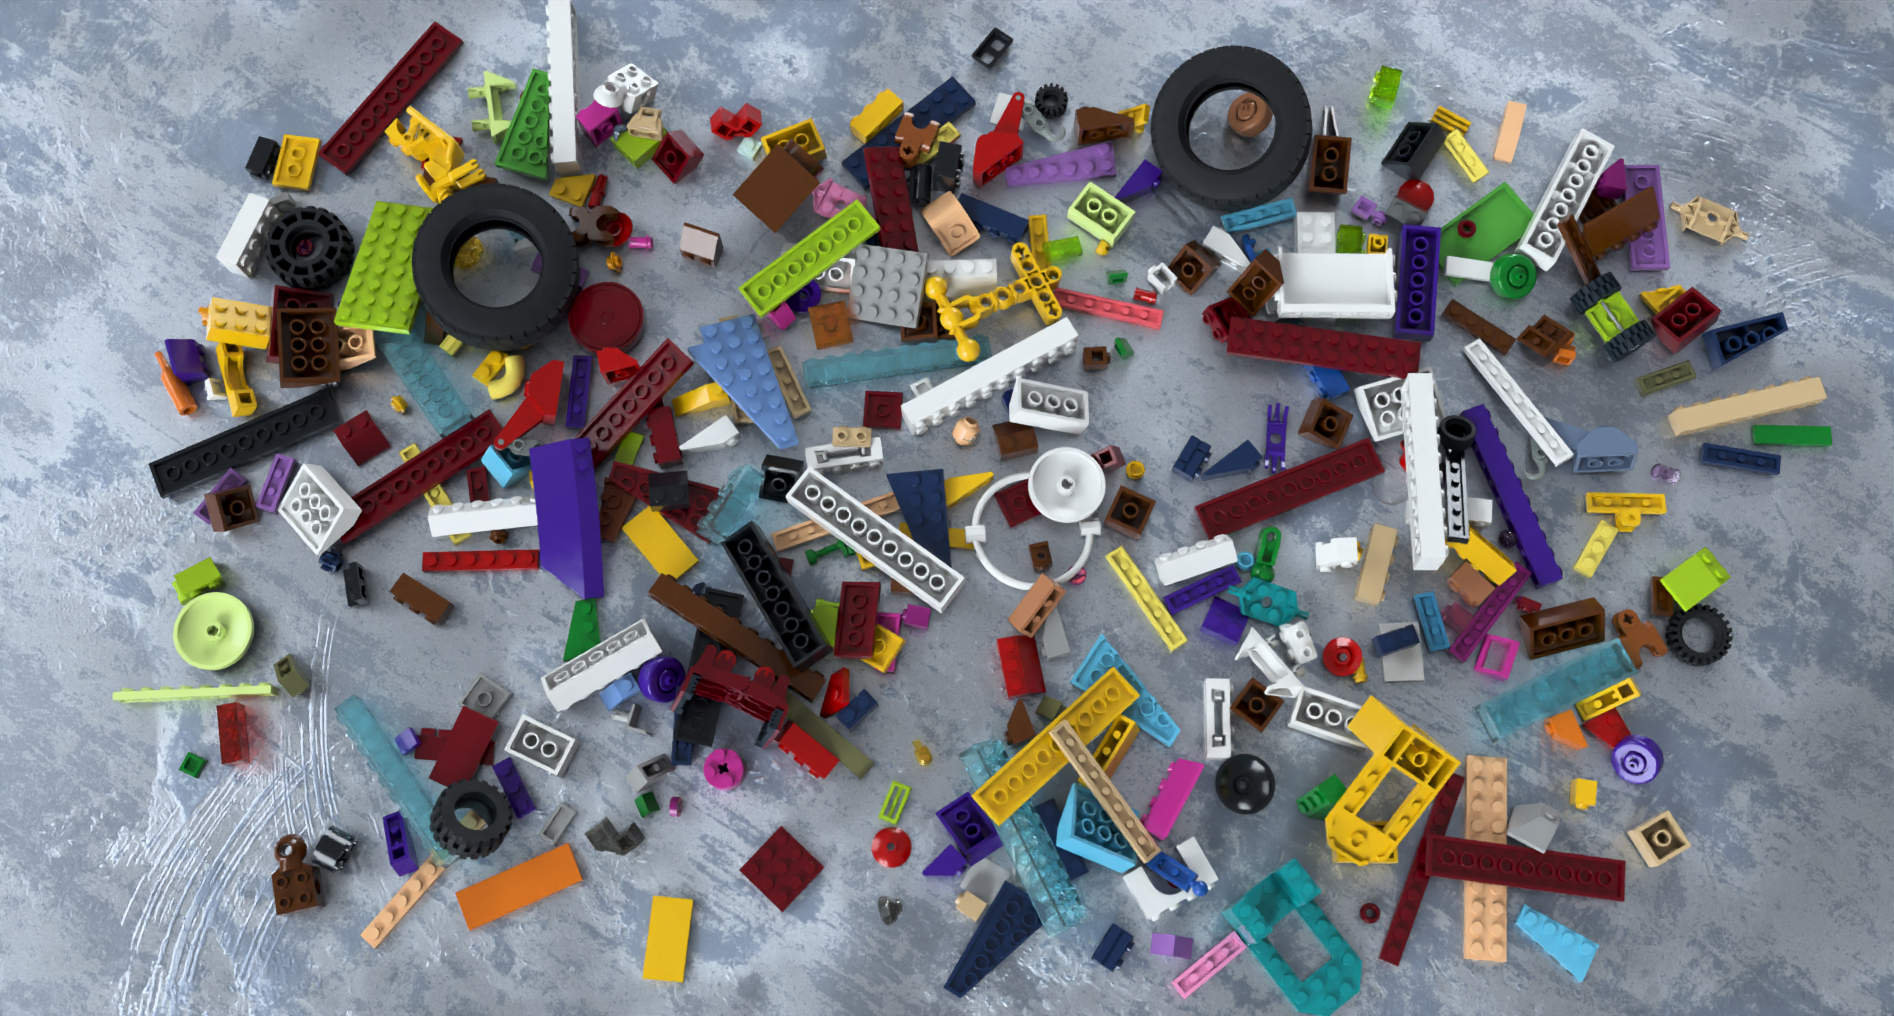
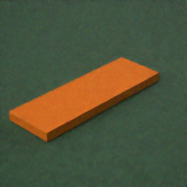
(519, 886)

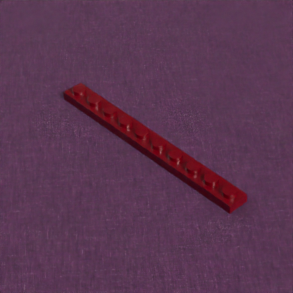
(1416, 881)

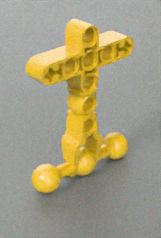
(953, 319)

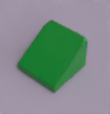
(1116, 276)
(1123, 348)

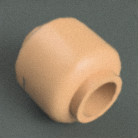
(966, 431)

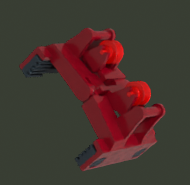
(753, 697)

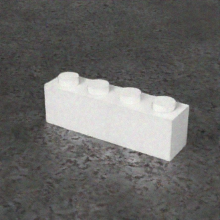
(1195, 559)

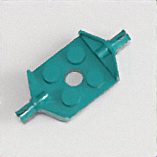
(1282, 605)

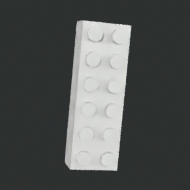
(1314, 234)
(601, 665)

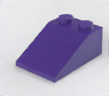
(969, 829)

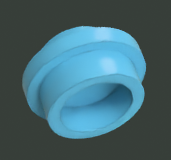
(1245, 561)

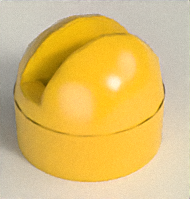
(1102, 248)

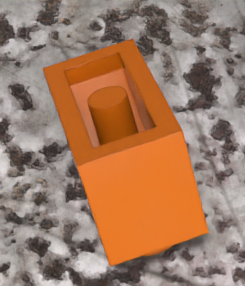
(1566, 730)

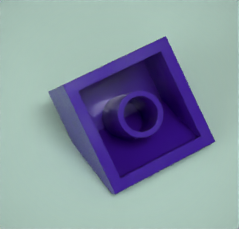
(188, 360)
(1224, 622)
(947, 865)

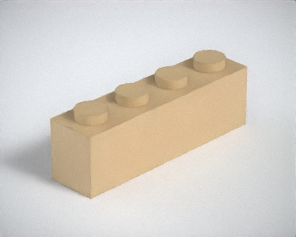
(1375, 565)

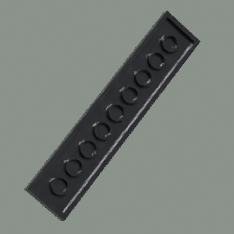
(245, 443)

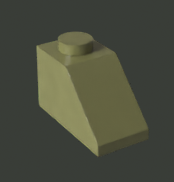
(291, 675)

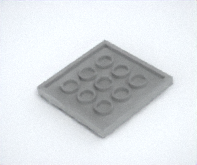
(887, 285)

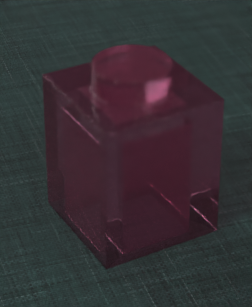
(1456, 617)

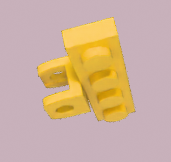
(1626, 506)

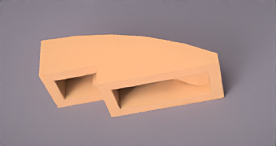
(1509, 131)

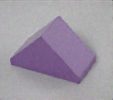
(1171, 945)

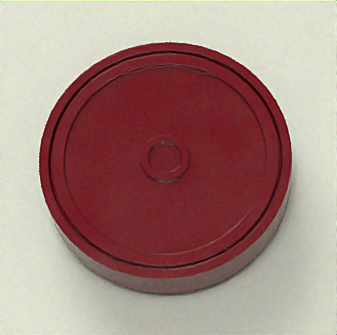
(607, 317)

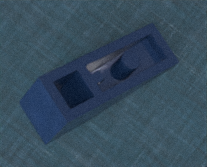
(1237, 462)

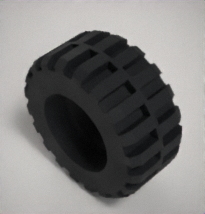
(466, 841)

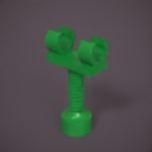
(812, 556)

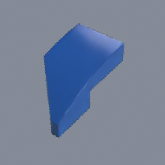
(1247, 247)

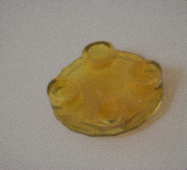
(469, 254)

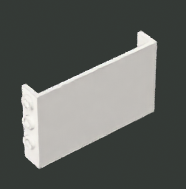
(1336, 285)

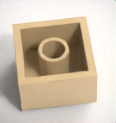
(1659, 839)

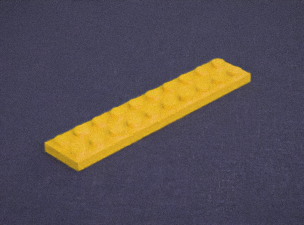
(1043, 758)

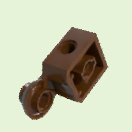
(295, 883)

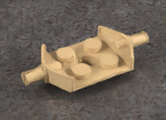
(1695, 217)

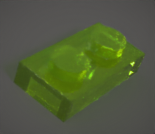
(1062, 248)

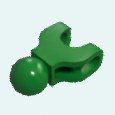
(1266, 554)

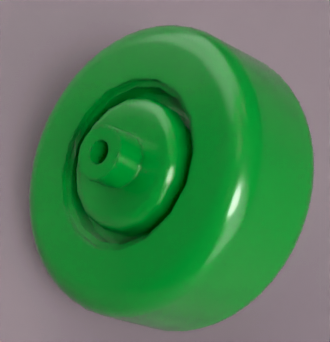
(1513, 276)

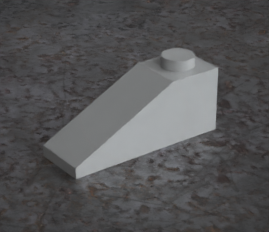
(1054, 638)

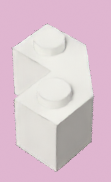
(1338, 552)

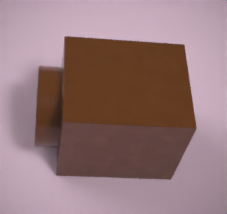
(779, 184)

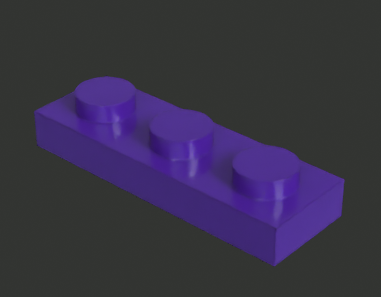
(514, 788)

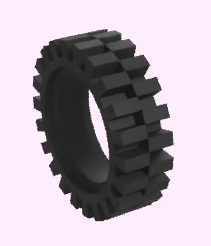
(1680, 647)

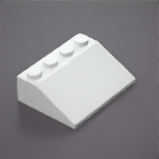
(1382, 406)
(318, 508)

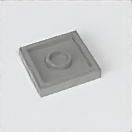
(485, 696)

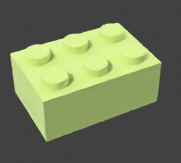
(1101, 214)

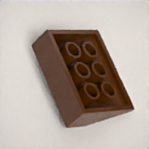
(1622, 224)
(307, 347)

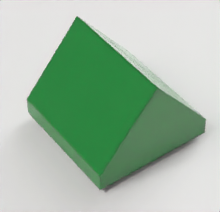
(646, 804)

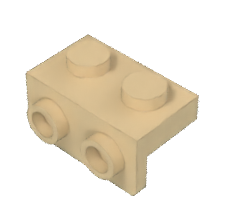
(851, 437)

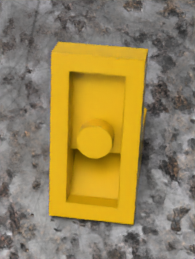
(1140, 114)

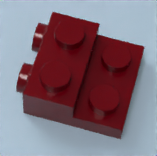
(1219, 316)

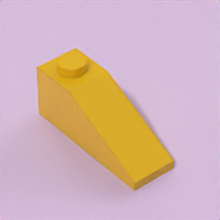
(700, 399)
(961, 487)
(1608, 699)

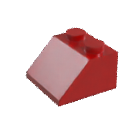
(616, 365)

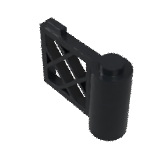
(920, 184)

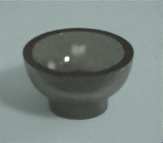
(889, 909)

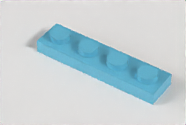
(1259, 216)

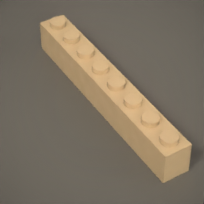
(1747, 406)

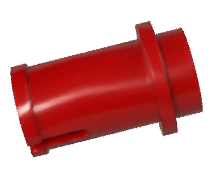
(1145, 295)

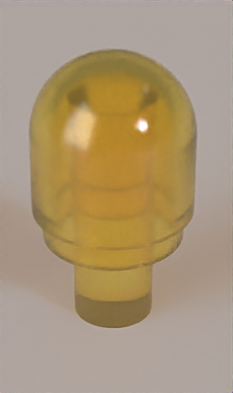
(922, 753)

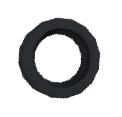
(1459, 423)

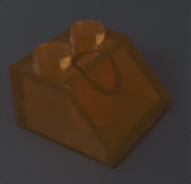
(830, 324)

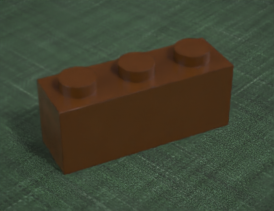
(421, 599)

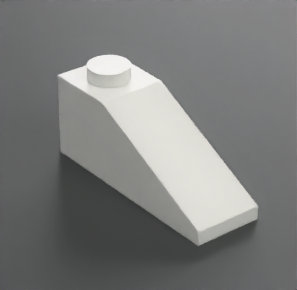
(1225, 249)
(715, 437)

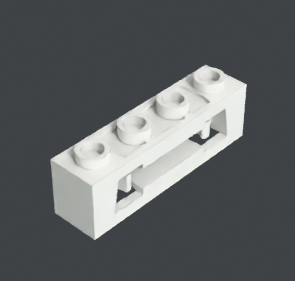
(817, 458)
(1218, 752)

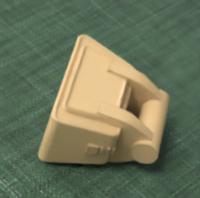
(646, 126)

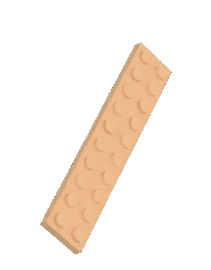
(1485, 821)

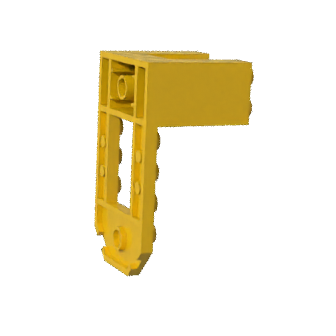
(1395, 746)

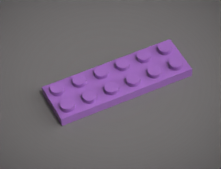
(1651, 249)

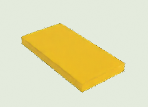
(660, 544)
(668, 939)

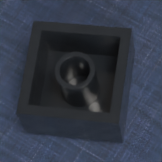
(948, 167)

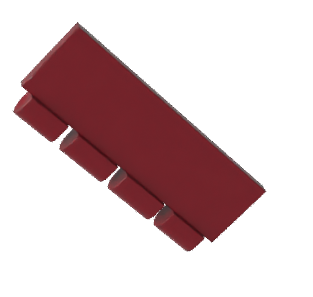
(432, 746)

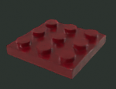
(781, 869)

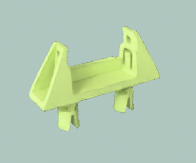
(493, 86)

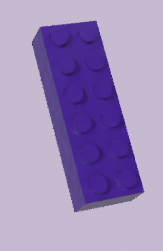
(1416, 283)

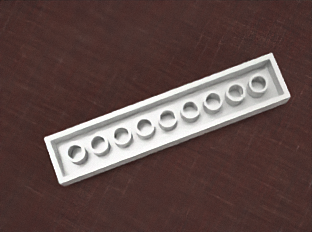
(564, 88)
(989, 376)
(1423, 472)
(875, 539)

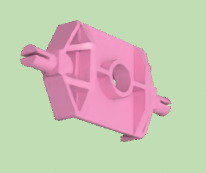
(830, 194)

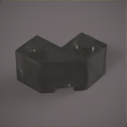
(606, 838)

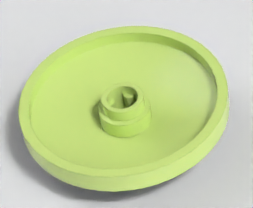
(213, 631)

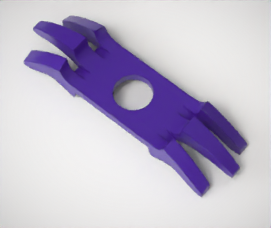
(1275, 427)

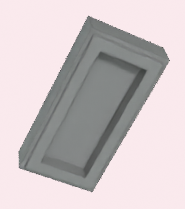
(557, 823)

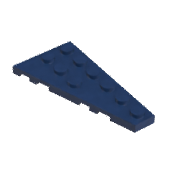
(924, 507)
(1002, 930)

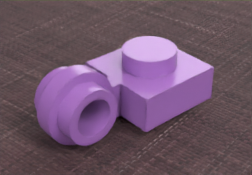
(1365, 208)

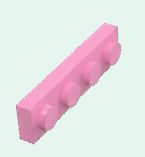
(1208, 965)

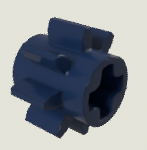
(331, 561)

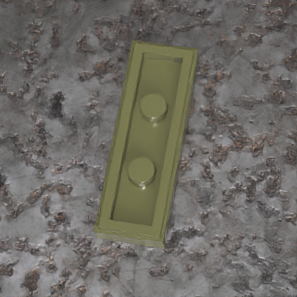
(1665, 378)

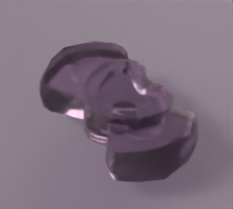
(1665, 473)

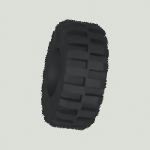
(327, 265)

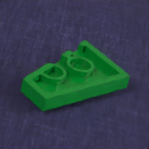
(584, 629)

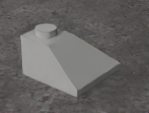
(1533, 825)

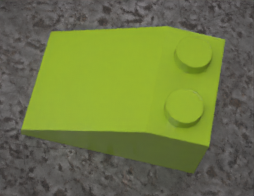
(1695, 578)

